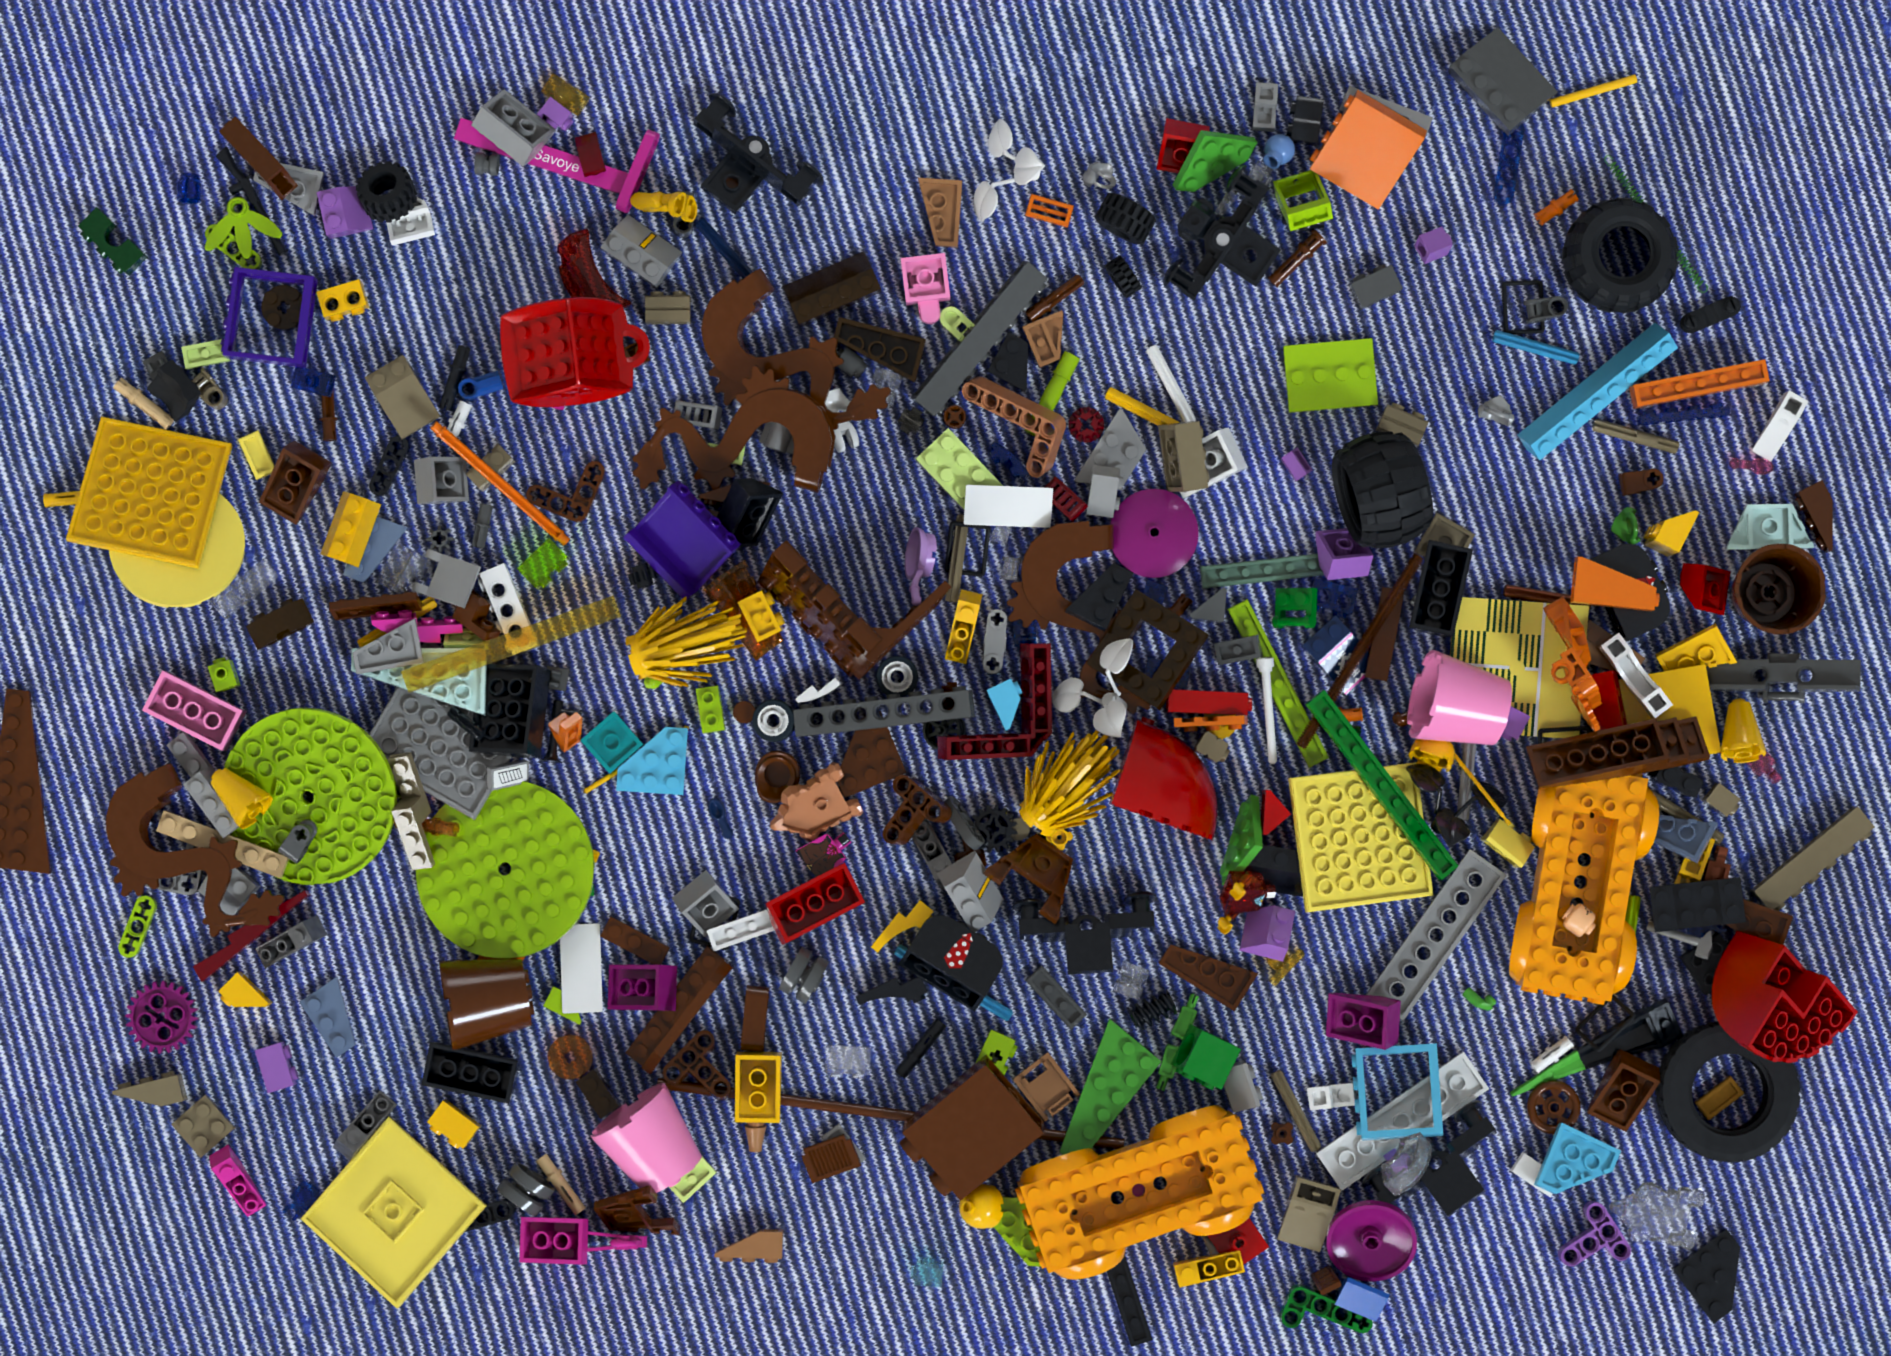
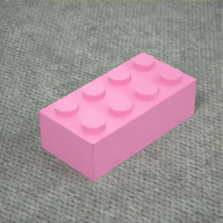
(194, 710)

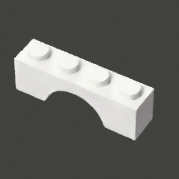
(1634, 676)

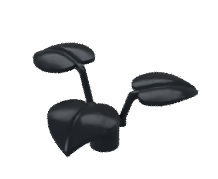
(1446, 822)

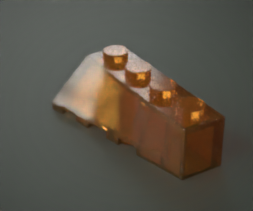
(728, 591)

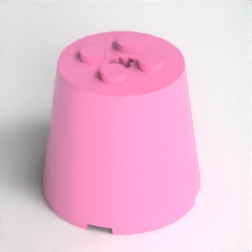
(1458, 702)
(649, 1140)

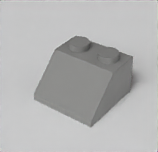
(441, 480)
(237, 892)
(705, 903)

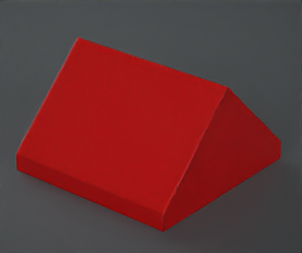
(1272, 812)

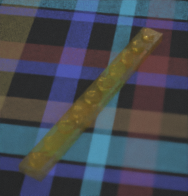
(511, 644)

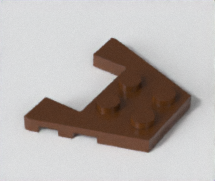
(1042, 866)
(626, 1214)

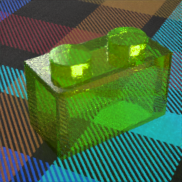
(543, 564)

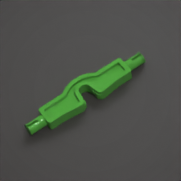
(1185, 1018)

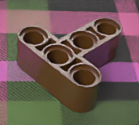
(918, 810)
(698, 1064)

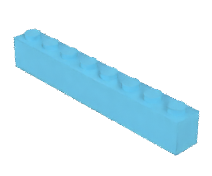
(1597, 391)

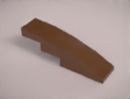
(1383, 645)

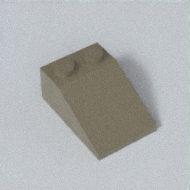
(402, 396)

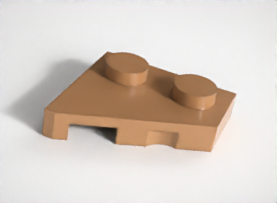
(1045, 338)

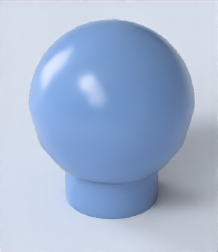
(1278, 150)

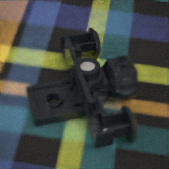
(1224, 238)

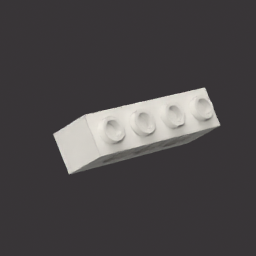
(501, 575)

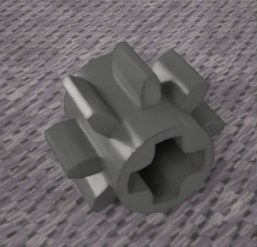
(444, 544)

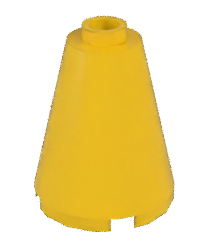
(1741, 734)
(240, 797)

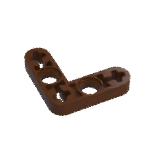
(577, 499)

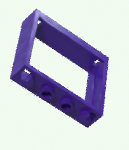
(305, 320)

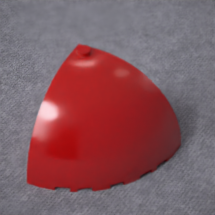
(1165, 781)
(1774, 1002)

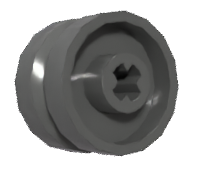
(804, 975)
(525, 1188)

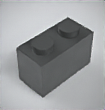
(1375, 287)

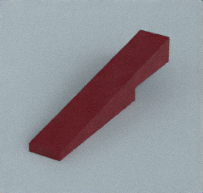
(243, 938)

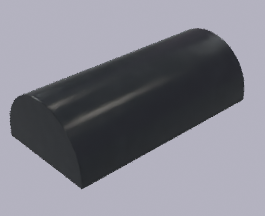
(1440, 589)
(470, 1072)

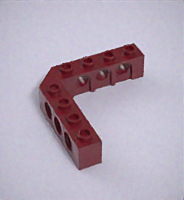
(1035, 715)

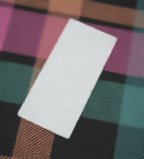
(1008, 506)
(581, 969)

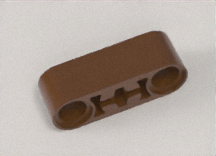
(755, 1018)

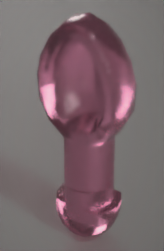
(1758, 466)

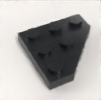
(1712, 1274)

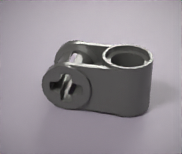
(1543, 309)
(297, 842)

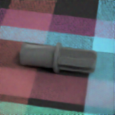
(482, 525)

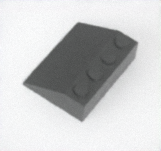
(1502, 81)

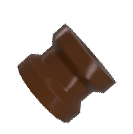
(953, 415)

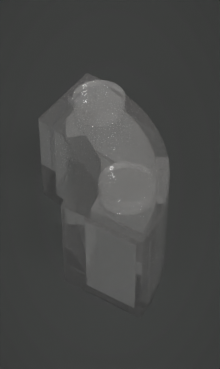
(1407, 1164)

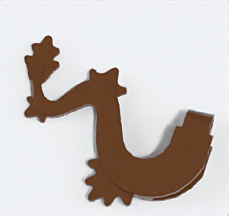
(724, 344)
(763, 403)
(1042, 601)
(143, 864)

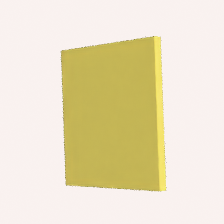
(393, 1212)

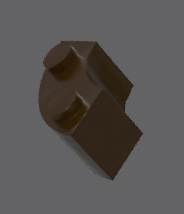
(280, 623)

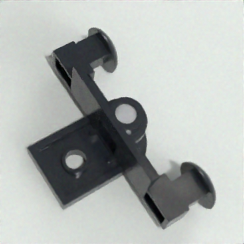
(747, 162)

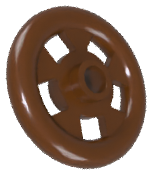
(1556, 1087)

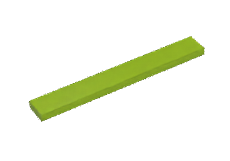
(1282, 689)

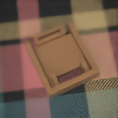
(1048, 1089)

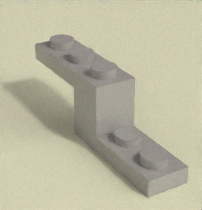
(200, 783)

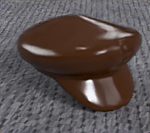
(774, 774)

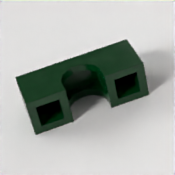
(97, 228)

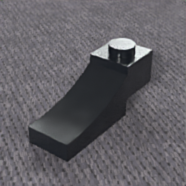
(911, 990)

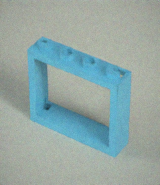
(1360, 1104)

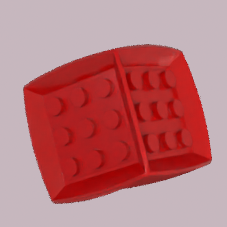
(568, 352)

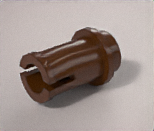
(1181, 605)

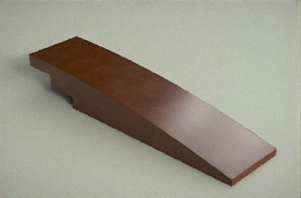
(1618, 752)

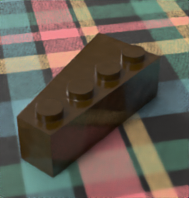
(886, 347)

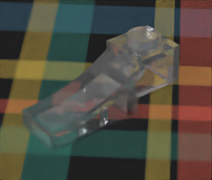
(1260, 172)
(244, 589)

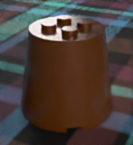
(1794, 586)
(485, 999)

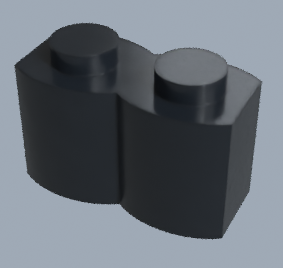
(1306, 120)
(1682, 783)

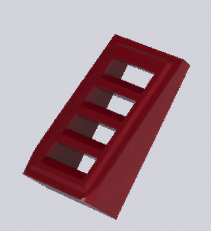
(1058, 489)

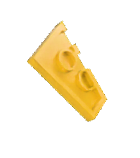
(1702, 648)

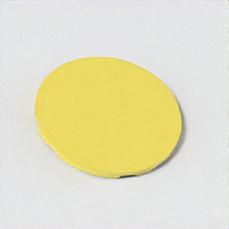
(185, 586)

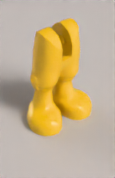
(675, 203)

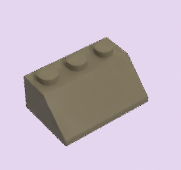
(1183, 456)

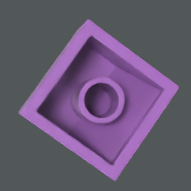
(343, 212)
(1342, 556)
(1268, 932)

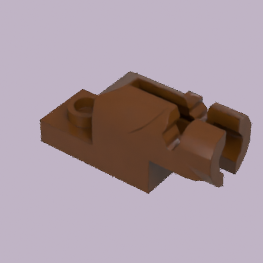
(474, 617)

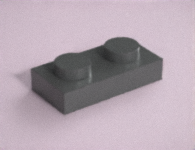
(1238, 649)

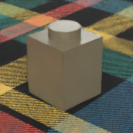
(1721, 800)

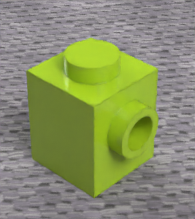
(223, 675)

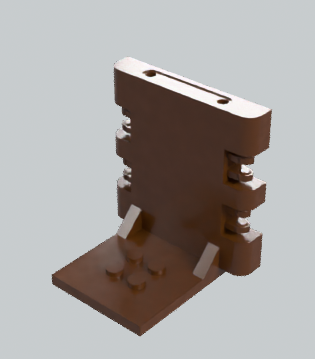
(824, 616)

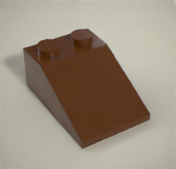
(294, 481)
(1624, 1090)

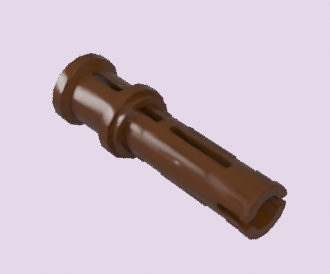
(1304, 251)

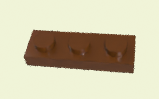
(635, 941)

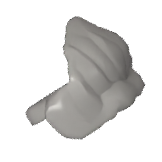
(1099, 169)
(1497, 410)

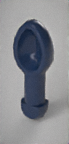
(718, 812)

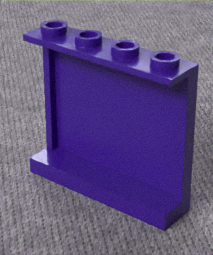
(682, 540)

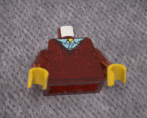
(1242, 894)

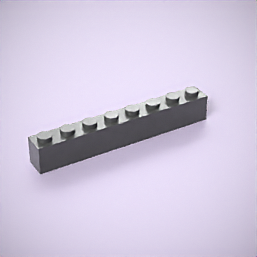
(978, 340)

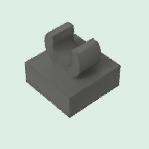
(154, 362)
(558, 678)

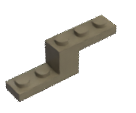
(411, 811)

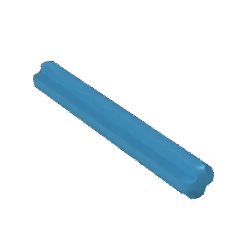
(1535, 347)

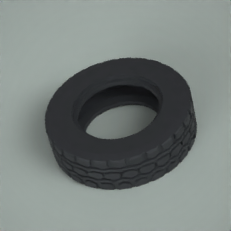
(1684, 1123)

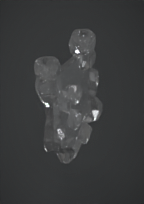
(1659, 1214)

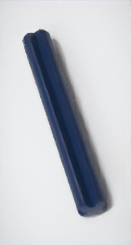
(723, 248)

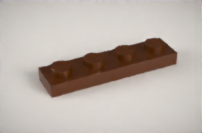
(369, 606)

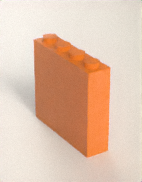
(1367, 149)

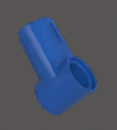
(483, 385)

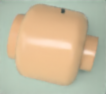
(1579, 920)

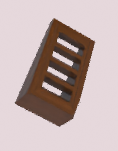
(1325, 1280)

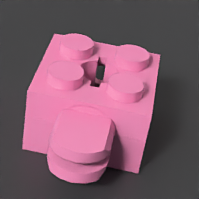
(926, 284)

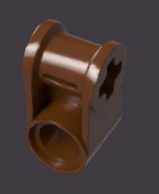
(1636, 481)

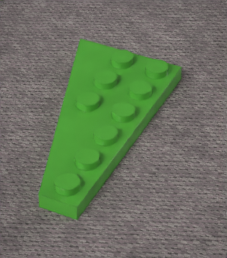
(1113, 1080)

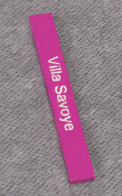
(547, 159)

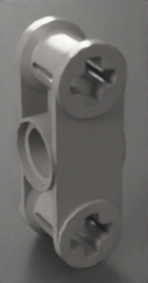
(994, 641)

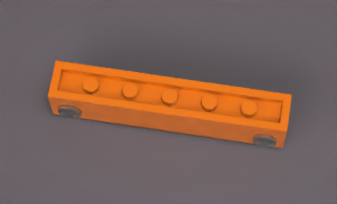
(1699, 384)

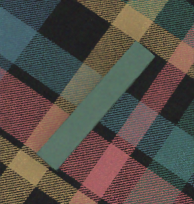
(1260, 571)

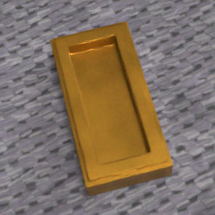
(1719, 1097)

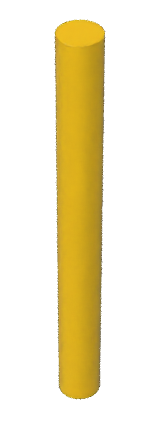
(1595, 90)

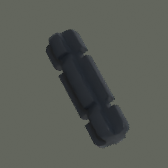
(466, 723)

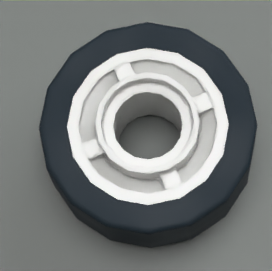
(893, 664)
(761, 720)

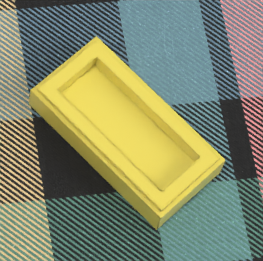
(257, 454)

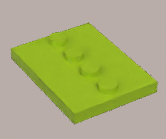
(1330, 375)

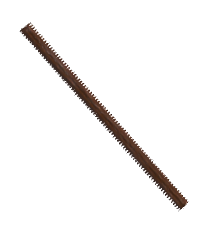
(1363, 644)

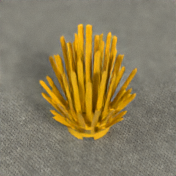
(664, 645)
(1064, 788)

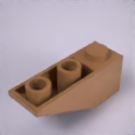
(762, 1244)

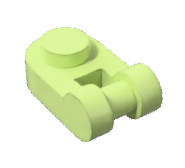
(951, 319)

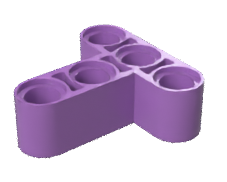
(1599, 1241)

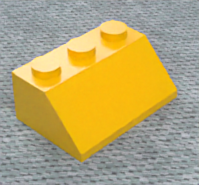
(350, 529)
(1669, 535)

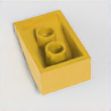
(758, 1087)

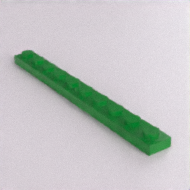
(1381, 785)

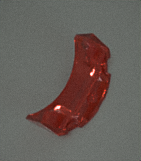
(580, 272)

